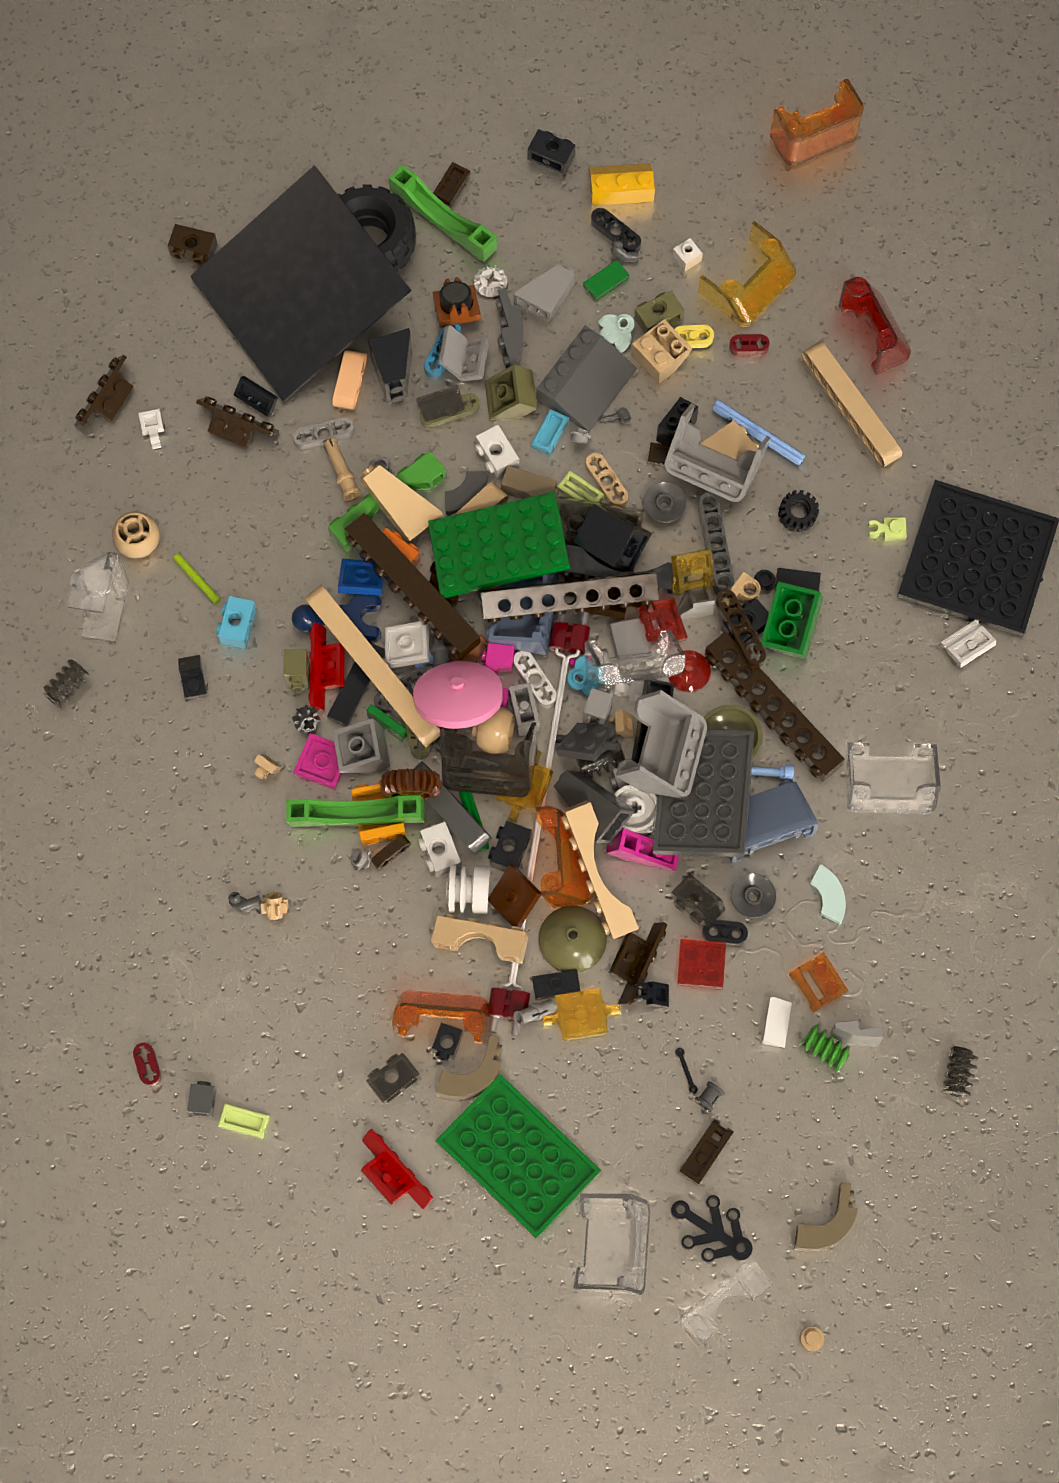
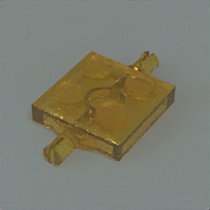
(536, 795)
(581, 1015)

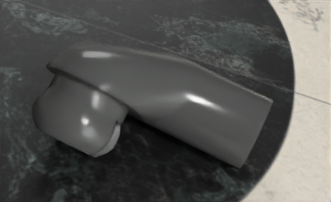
(243, 904)

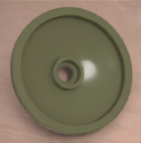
(735, 718)
(569, 953)

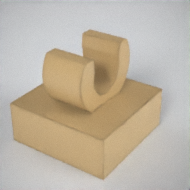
(623, 723)
(266, 766)

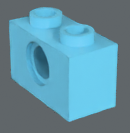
(237, 634)

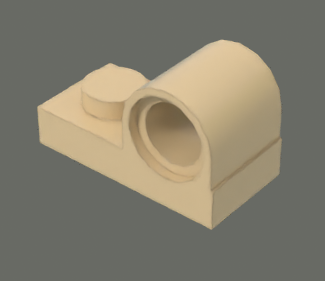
(744, 582)

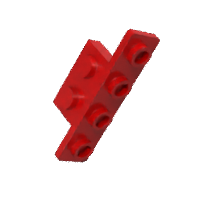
(325, 666)
(390, 1174)

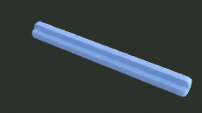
(759, 432)

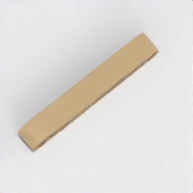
(852, 404)

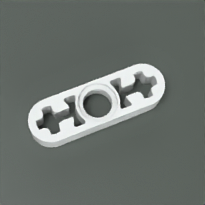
(521, 669)

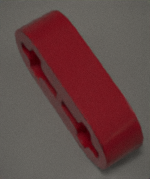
(749, 345)
(141, 1065)

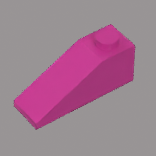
(639, 849)

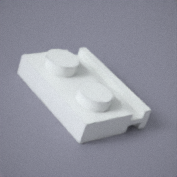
(968, 643)

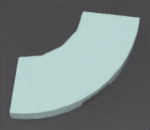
(831, 894)

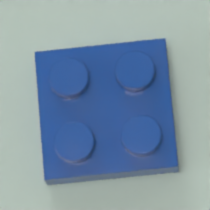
(359, 578)

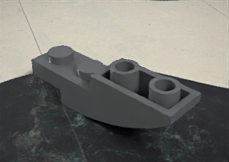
(512, 329)

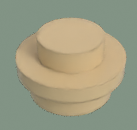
(812, 1338)

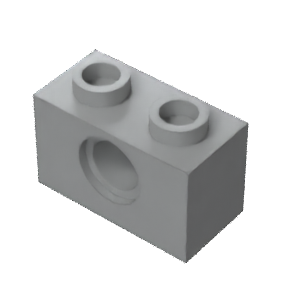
(523, 707)

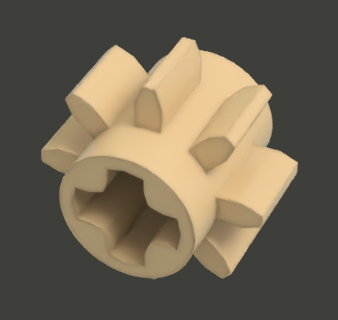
(274, 905)

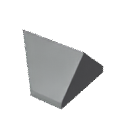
(696, 604)

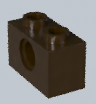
(185, 236)

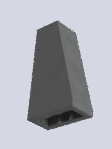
(609, 809)

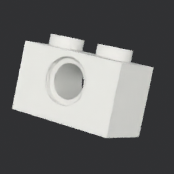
(496, 441)
(439, 836)

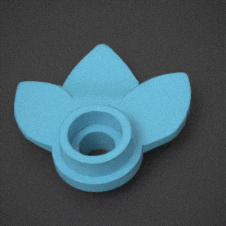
(579, 670)

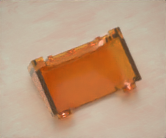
(567, 884)
(413, 1003)

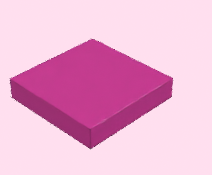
(319, 762)

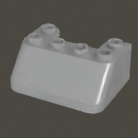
(669, 749)

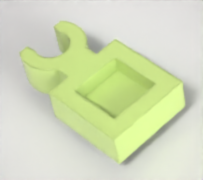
(892, 528)

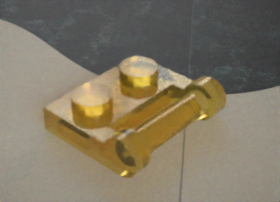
(692, 564)

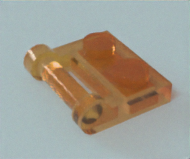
(824, 977)

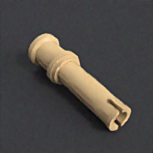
(344, 476)

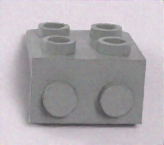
(463, 356)

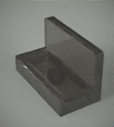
(440, 403)

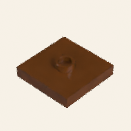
(514, 896)

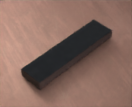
(351, 693)

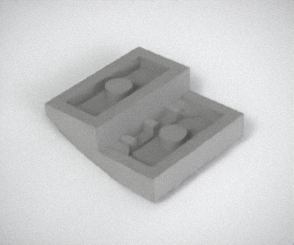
(629, 637)
(850, 1034)

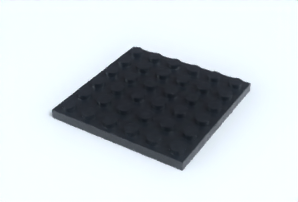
(978, 558)

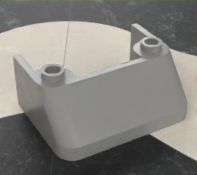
(710, 468)

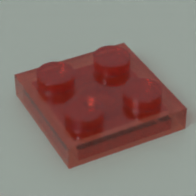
(701, 964)

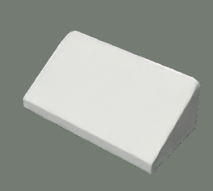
(776, 1022)

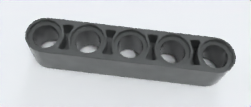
(718, 535)
(458, 817)

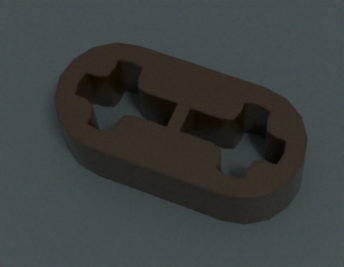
(391, 852)

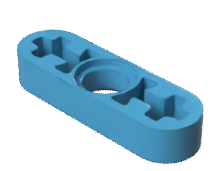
(433, 355)

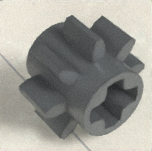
(306, 719)

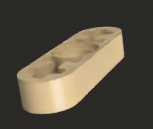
(606, 489)

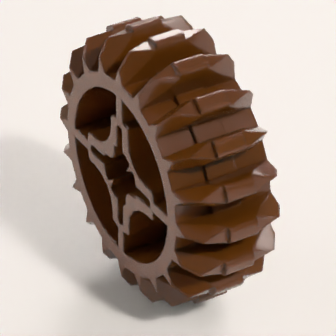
(410, 782)

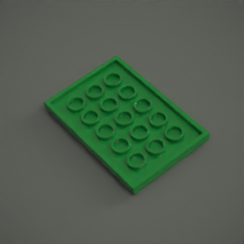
(498, 545)
(518, 1156)

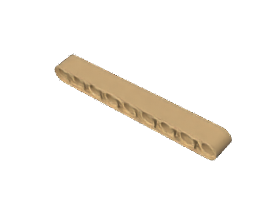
(371, 663)

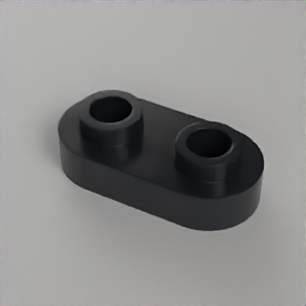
(725, 930)

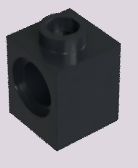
(447, 1032)

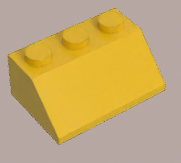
(621, 184)

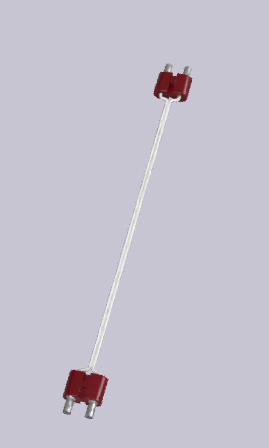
(563, 638)

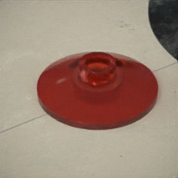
(695, 679)

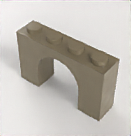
(526, 484)

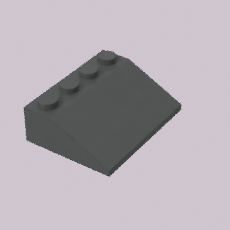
(585, 379)

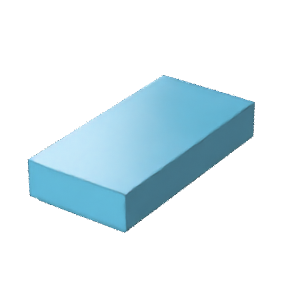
(550, 432)

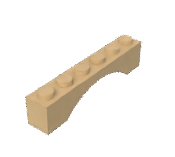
(582, 826)

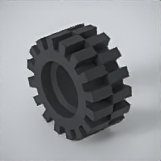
(801, 499)

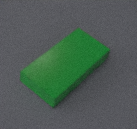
(606, 280)
(387, 722)

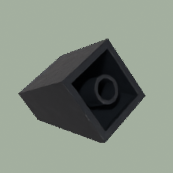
(392, 363)
(611, 537)

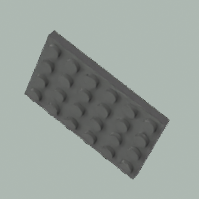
(716, 810)

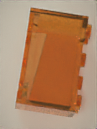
(811, 136)

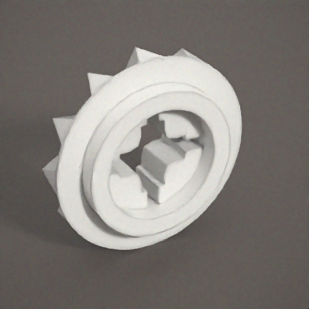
(481, 283)

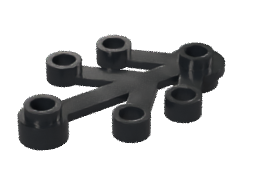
(714, 1232)

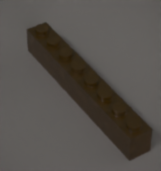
(411, 586)

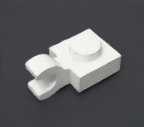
(151, 424)
(632, 691)

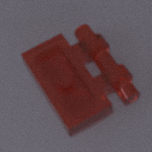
(667, 617)

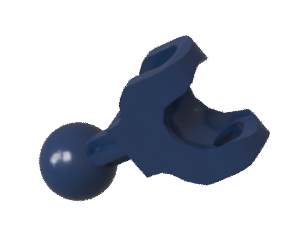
(304, 616)

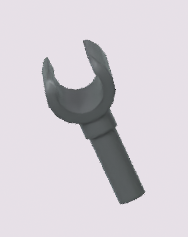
(621, 413)

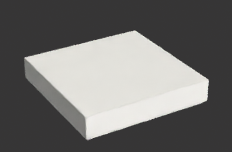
(406, 644)

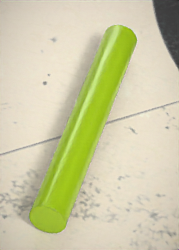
(198, 580)

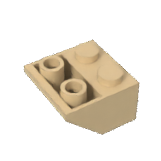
(660, 351)

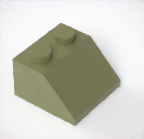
(511, 393)

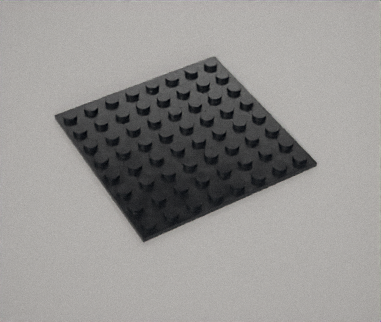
(300, 283)

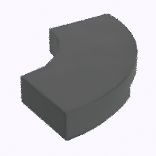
(472, 485)

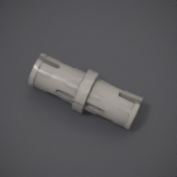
(535, 1012)

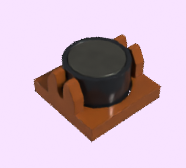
(456, 303)

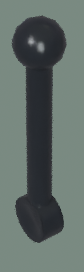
(680, 1054)

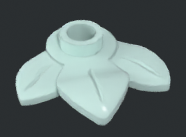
(615, 333)

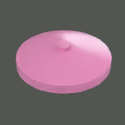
(458, 694)

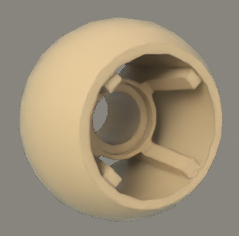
(137, 544)
(496, 733)

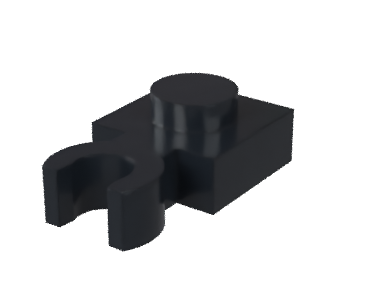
(654, 993)

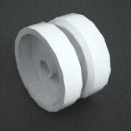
(646, 807)

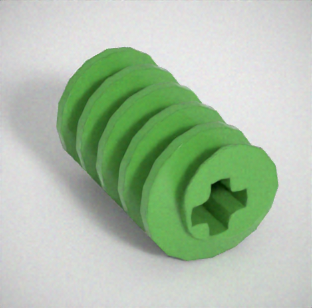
(826, 1047)

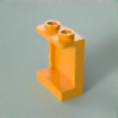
(375, 833)

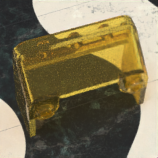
(748, 302)

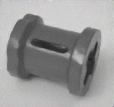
(709, 1096)

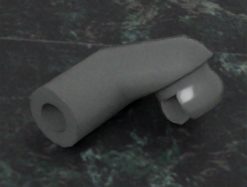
(621, 254)

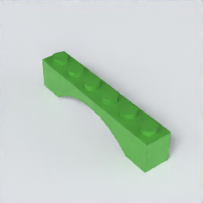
(417, 195)
(421, 475)
(335, 813)

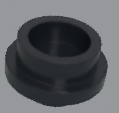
(766, 579)

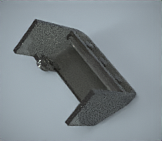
(487, 772)

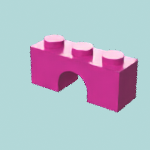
(499, 659)

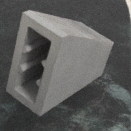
(546, 292)

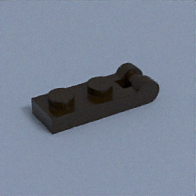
(705, 1153)

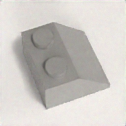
(361, 747)

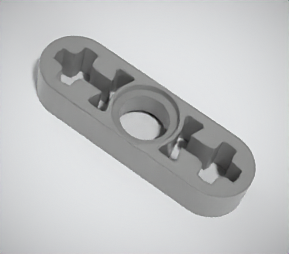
(310, 443)

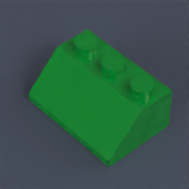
(792, 620)

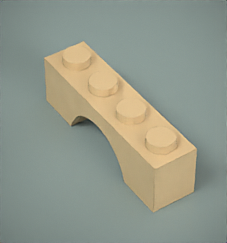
(452, 933)

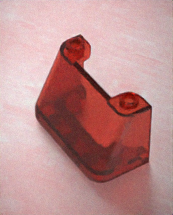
(864, 299)

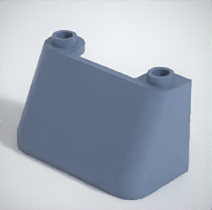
(528, 633)
(777, 817)

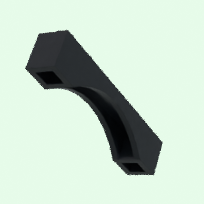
(586, 565)

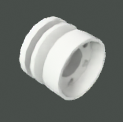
(468, 889)

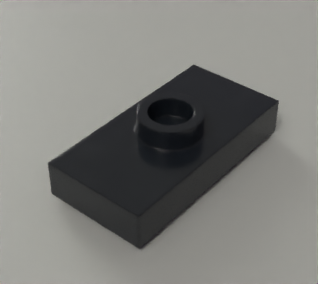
(255, 396)
(554, 984)

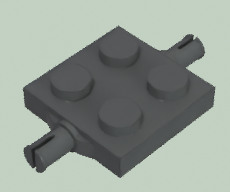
(587, 742)

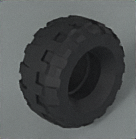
(388, 212)

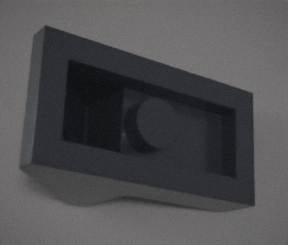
(192, 677)

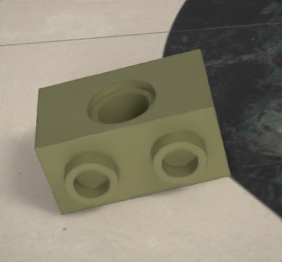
(666, 303)
(296, 669)

